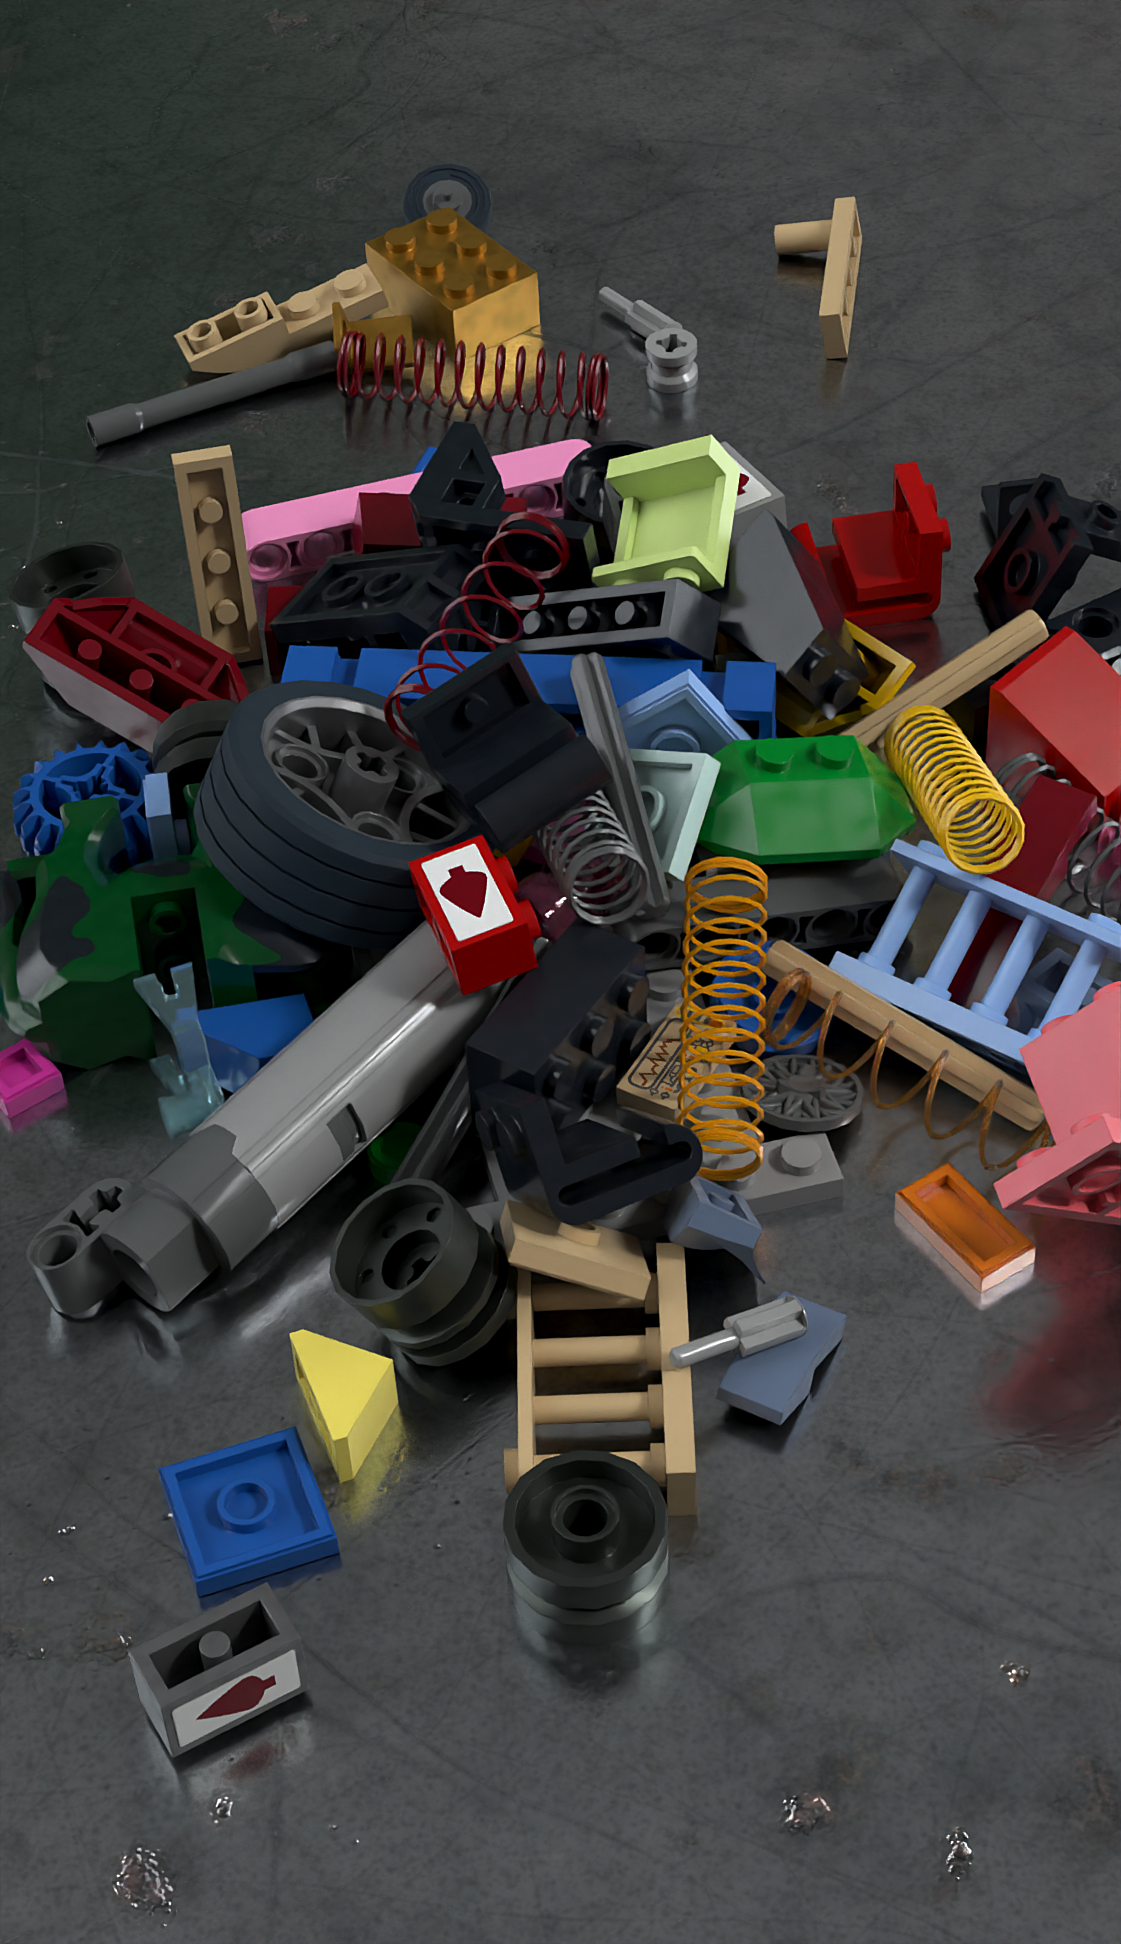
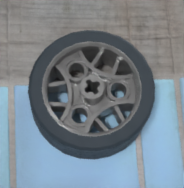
(322, 812)

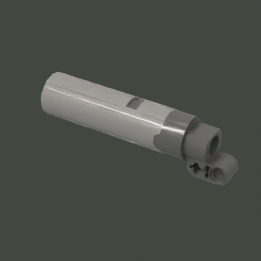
(269, 1140)

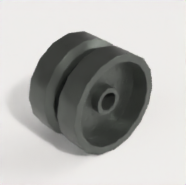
(587, 1548)

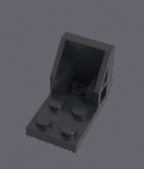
(461, 503)
(390, 600)

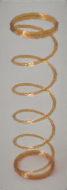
(792, 1016)

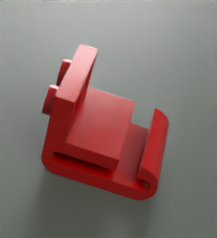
(888, 560)

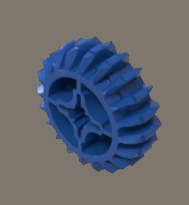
(84, 776)

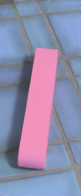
(303, 532)

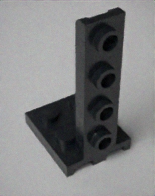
(1045, 551)

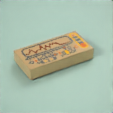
(653, 1077)

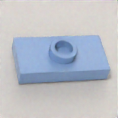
(166, 834)

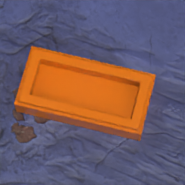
(965, 1227)

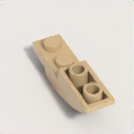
(263, 332)

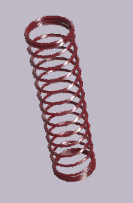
(597, 369)

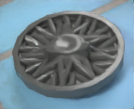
(801, 1097)

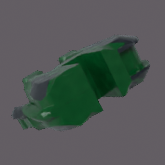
(84, 934)

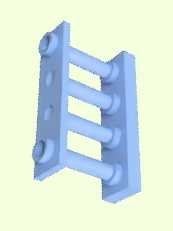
(927, 1000)

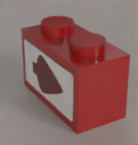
(475, 914)

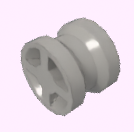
(671, 360)

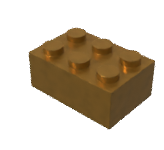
(454, 282)

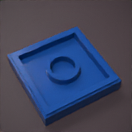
(248, 1511)

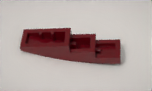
(1053, 822)

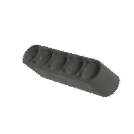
(804, 906)

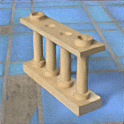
(663, 1405)

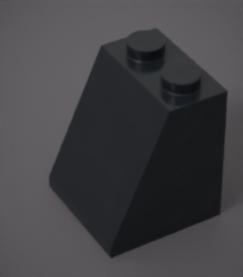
(786, 614)

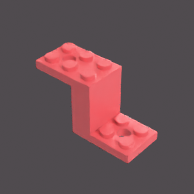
(1079, 1089)

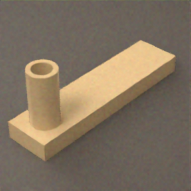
(843, 241)
(217, 550)

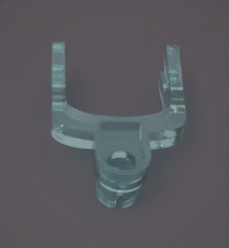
(197, 1090)

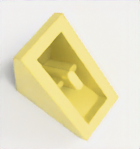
(347, 1395)

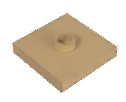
(574, 1253)

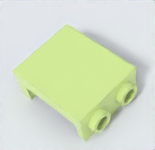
(673, 515)

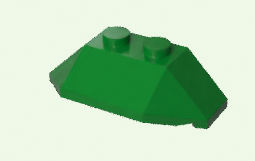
(804, 802)

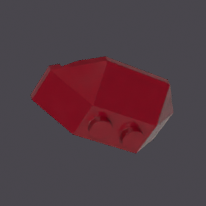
(128, 663)

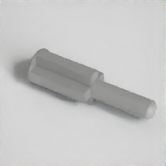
(639, 315)
(747, 1332)

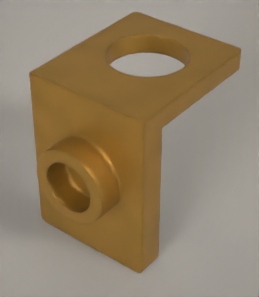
(390, 327)

